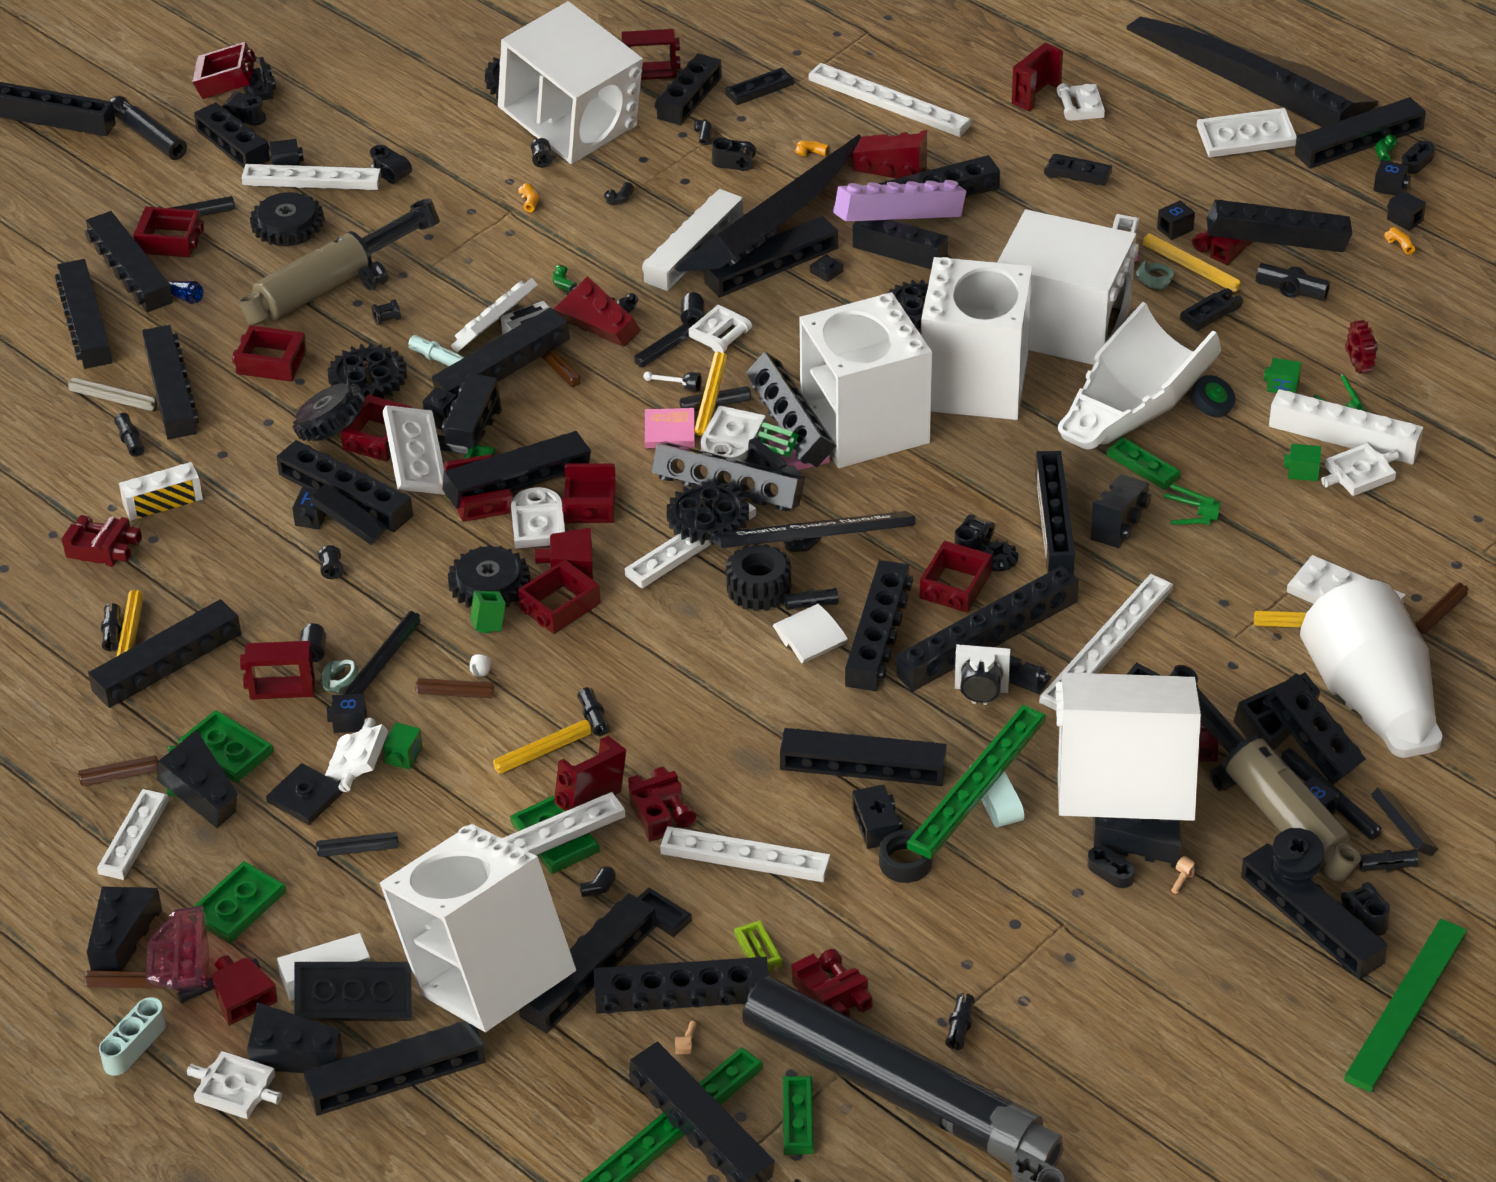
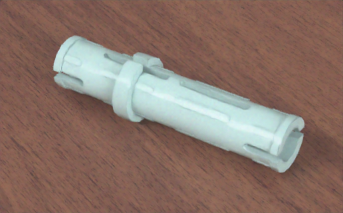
(433, 350)

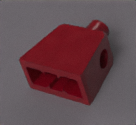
(571, 546)
(241, 987)

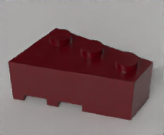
(891, 155)
(598, 313)

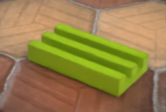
(738, 933)

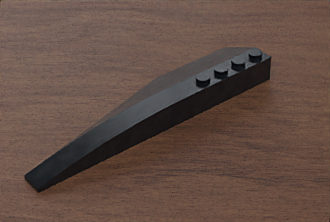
(1271, 77)
(768, 215)

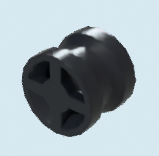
(373, 275)

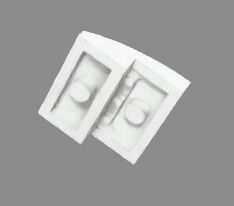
(810, 633)

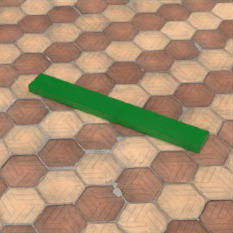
(976, 782)
(1405, 1005)
(661, 1135)

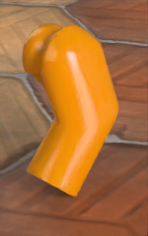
(812, 146)
(532, 196)
(1404, 240)

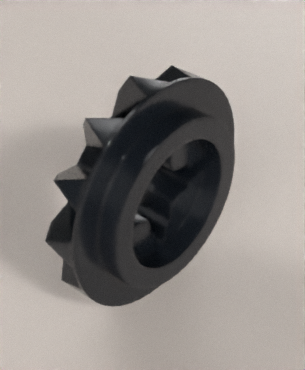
(1002, 561)

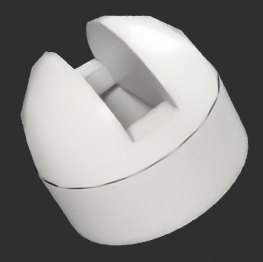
(480, 665)

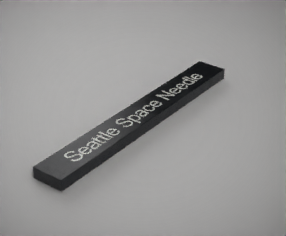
(813, 529)

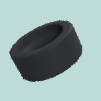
(901, 871)

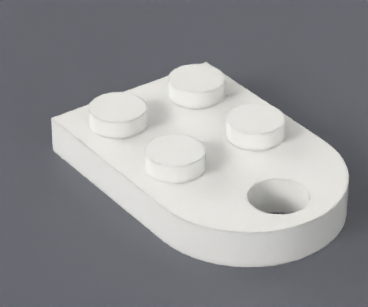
(731, 431)
(536, 519)

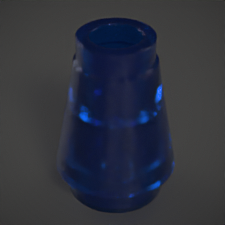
(187, 291)

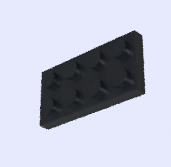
(353, 991)

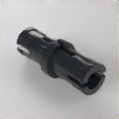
(129, 434)
(811, 598)
(111, 627)
(593, 711)
(1388, 860)
(960, 1021)

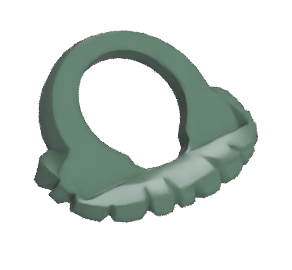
(1151, 281)
(333, 668)

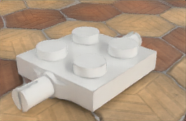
(1360, 469)
(356, 754)
(234, 1084)

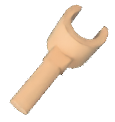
(1186, 867)
(683, 1045)

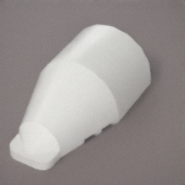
(1134, 381)
(1375, 663)

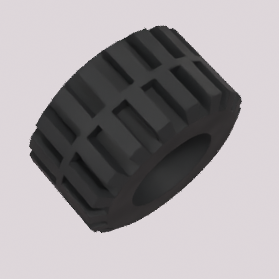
(758, 577)

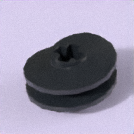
(1297, 854)

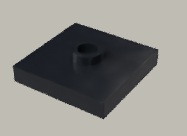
(304, 794)

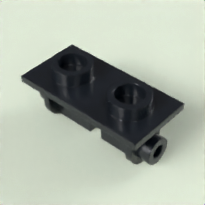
(1028, 675)

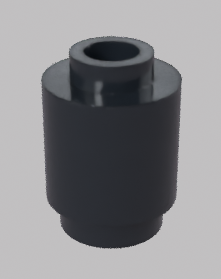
(692, 308)
(317, 637)

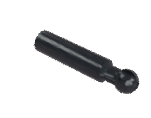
(149, 128)

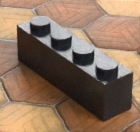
(900, 241)

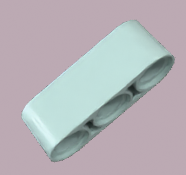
(1003, 803)
(132, 1036)

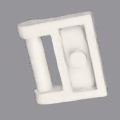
(1087, 99)
(715, 323)

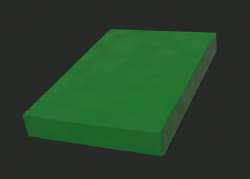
(232, 745)
(561, 855)
(239, 901)

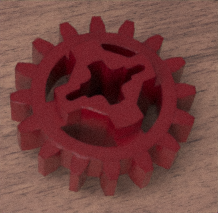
(1361, 346)

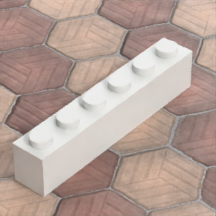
(706, 222)
(1344, 425)

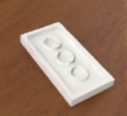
(1246, 132)
(492, 313)
(414, 449)
(1320, 577)

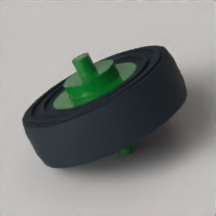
(1213, 396)

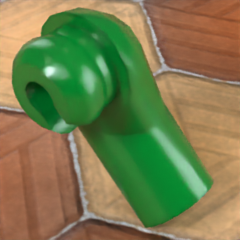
(1385, 146)
(560, 278)

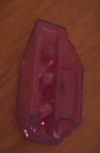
(180, 952)

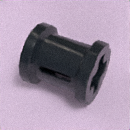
(541, 153)
(379, 315)
(331, 566)

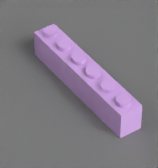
(899, 201)

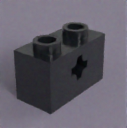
(875, 814)

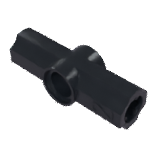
(1292, 281)

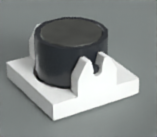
(981, 677)

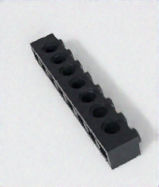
(988, 626)

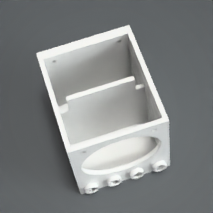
(569, 82)
(1076, 281)
(977, 336)
(867, 378)
(1127, 746)
(478, 926)

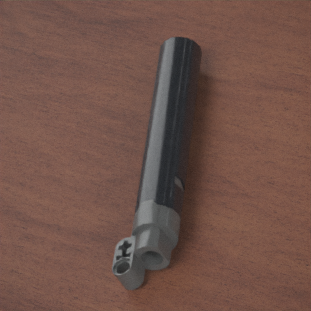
(906, 1079)

